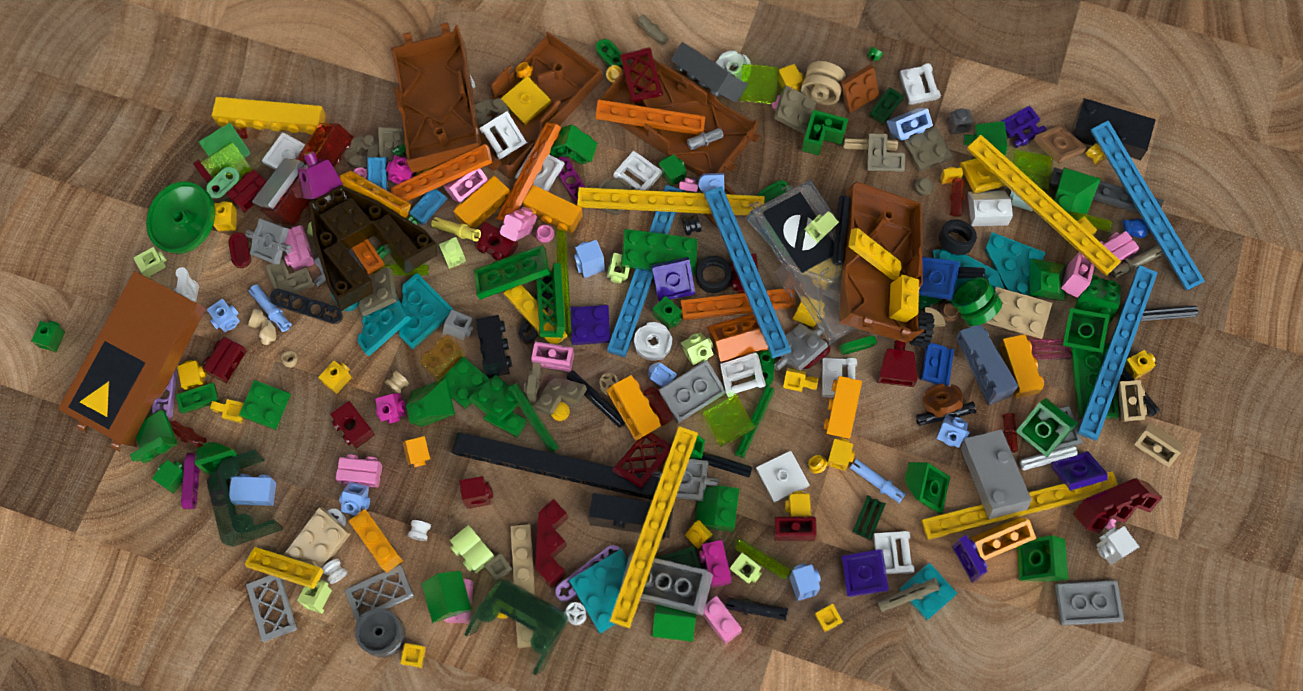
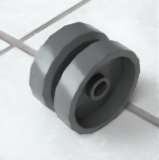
(392, 632)

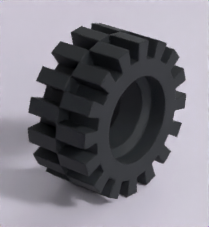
(925, 322)

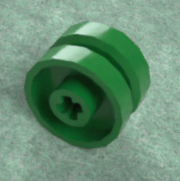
(977, 301)

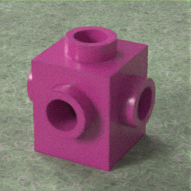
(399, 170)
(390, 408)

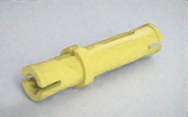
(460, 230)

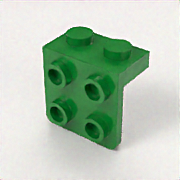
(1100, 297)
(154, 438)

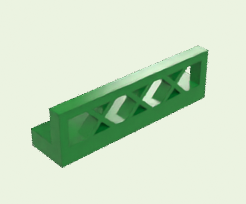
(558, 303)

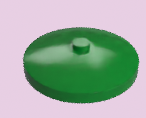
(180, 217)

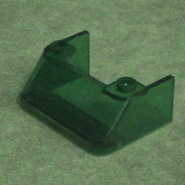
(235, 528)
(526, 609)

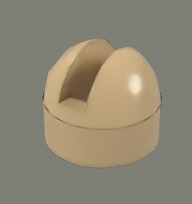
(286, 359)

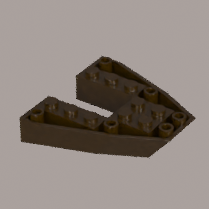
(349, 218)

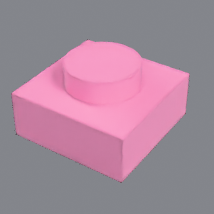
(689, 184)

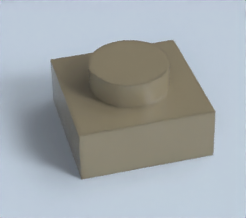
(498, 567)

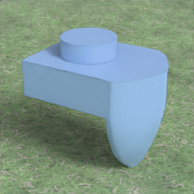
(711, 181)
(660, 374)

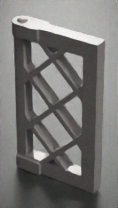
(381, 577)
(256, 609)

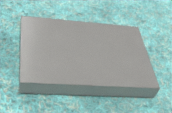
(278, 183)
(692, 391)
(1089, 603)

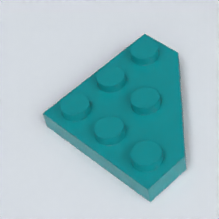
(966, 261)
(1012, 261)
(425, 308)
(381, 326)
(600, 587)

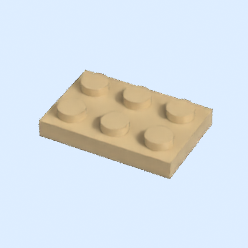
(1021, 314)
(318, 539)

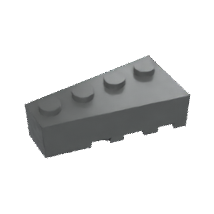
(708, 73)

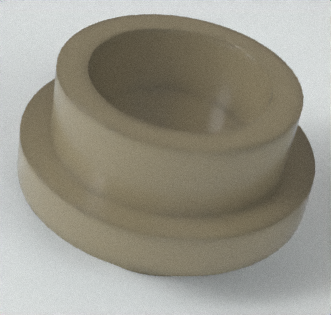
(924, 186)

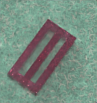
(1040, 342)

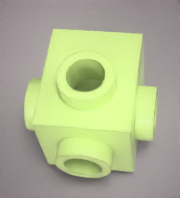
(697, 348)

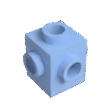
(223, 316)
(953, 431)
(354, 498)

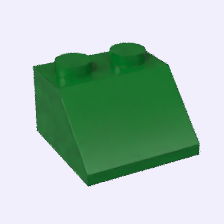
(1086, 330)
(1046, 427)
(718, 508)
(1043, 560)

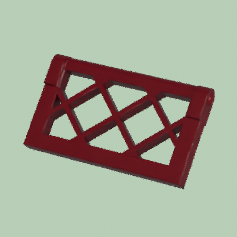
(636, 55)
(629, 474)

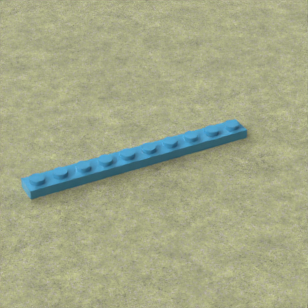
(1147, 206)
(747, 273)
(638, 290)
(1117, 353)

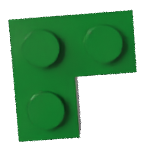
(823, 127)
(574, 144)

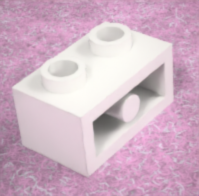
(1116, 545)

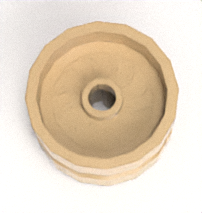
(823, 82)

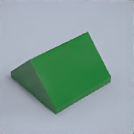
(446, 595)
(673, 624)

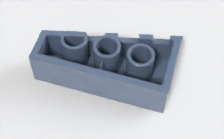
(986, 364)

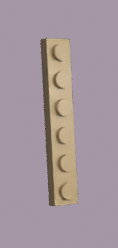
(523, 573)

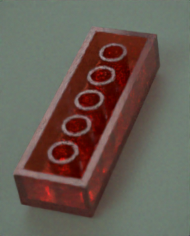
(328, 143)

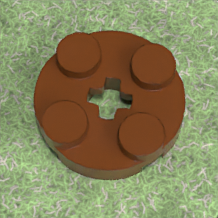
(951, 400)

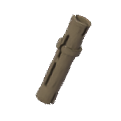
(1129, 265)
(909, 594)

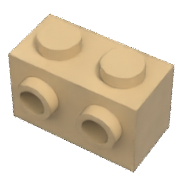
(1131, 400)
(1158, 444)

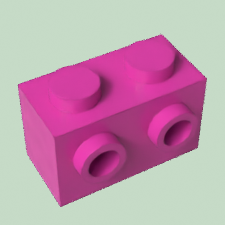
(716, 563)

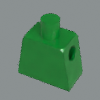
(992, 132)

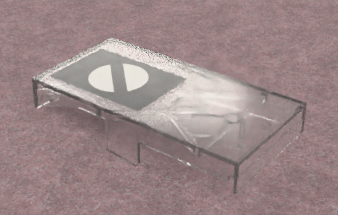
(805, 263)

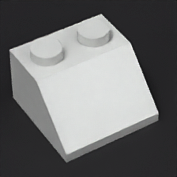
(989, 208)

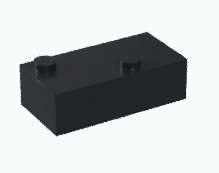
(1131, 128)
(622, 513)

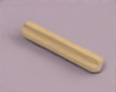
(857, 143)

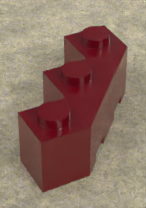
(1116, 504)
(550, 542)

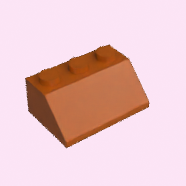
(736, 337)

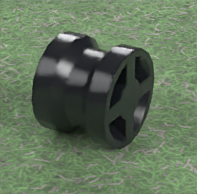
(691, 224)

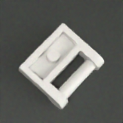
(914, 87)
(507, 131)
(641, 169)
(185, 285)
(740, 369)
(832, 369)
(887, 543)

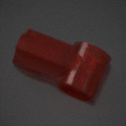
(659, 406)

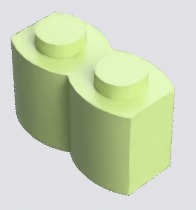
(471, 548)

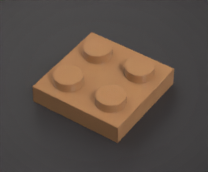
(1059, 144)

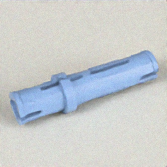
(274, 314)
(878, 481)

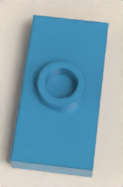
(377, 171)
(427, 206)

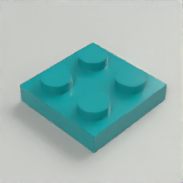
(934, 601)

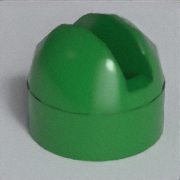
(875, 52)

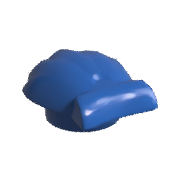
(1136, 227)

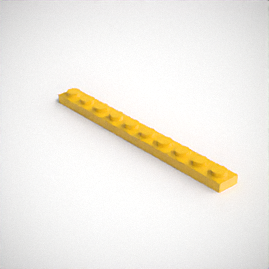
(659, 201)
(1044, 205)
(1040, 501)
(654, 527)

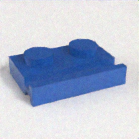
(937, 364)

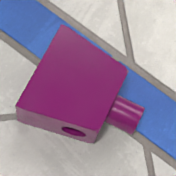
(317, 176)

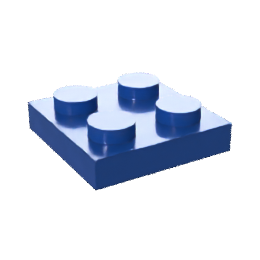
(939, 278)

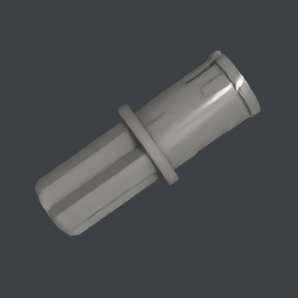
(704, 138)

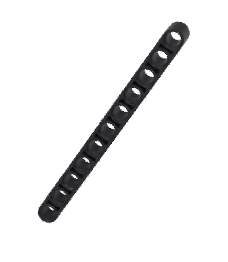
(550, 465)

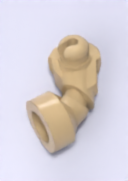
(267, 331)

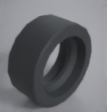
(952, 245)
(713, 261)

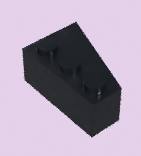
(493, 346)

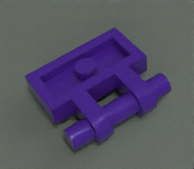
(1021, 121)

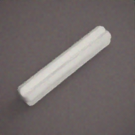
(1040, 460)

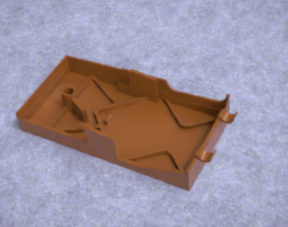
(562, 76)
(690, 98)
(865, 290)

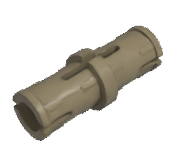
(653, 30)

